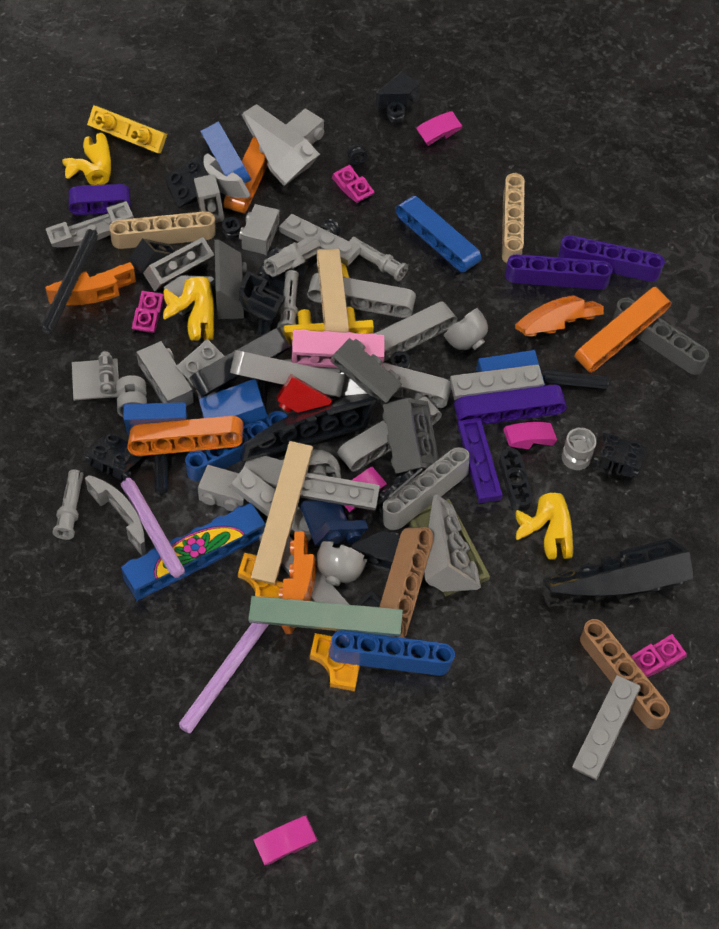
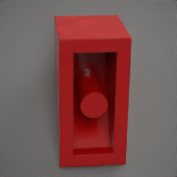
(301, 396)

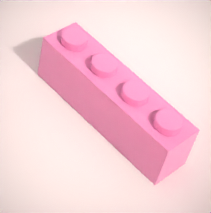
(318, 347)

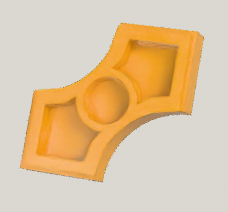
(261, 589)
(341, 674)

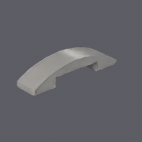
(228, 185)
(64, 236)
(106, 493)

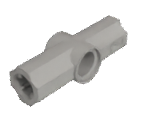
(291, 256)

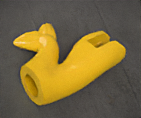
(100, 169)
(197, 290)
(553, 508)

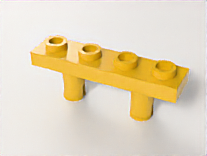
(127, 129)
(305, 323)

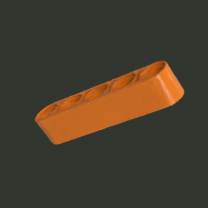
(256, 166)
(622, 329)
(185, 435)

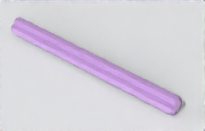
(153, 528)
(221, 677)

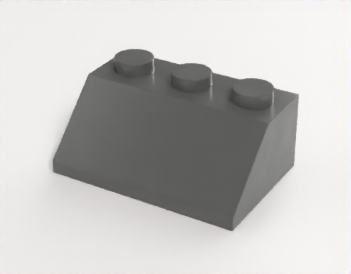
(228, 275)
(366, 371)
(410, 434)

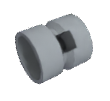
(130, 391)
(578, 448)

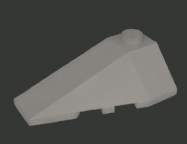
(284, 148)
(448, 561)

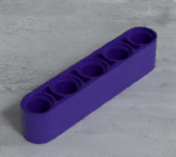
(624, 260)
(558, 271)
(512, 404)

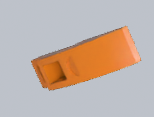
(98, 287)
(555, 313)
(301, 573)

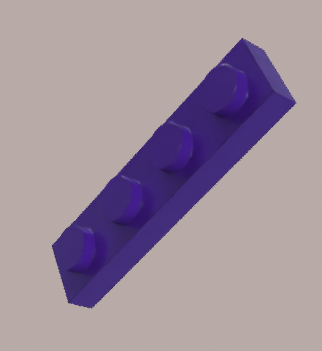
(480, 460)

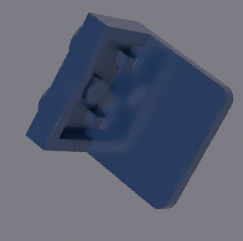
(329, 523)

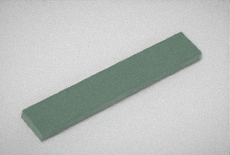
(325, 616)

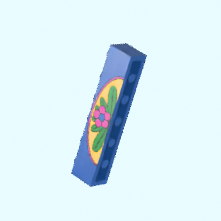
(195, 550)

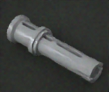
(385, 263)
(291, 280)
(67, 513)

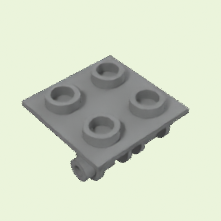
(198, 359)
(95, 378)

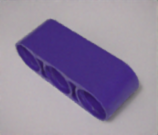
(97, 198)

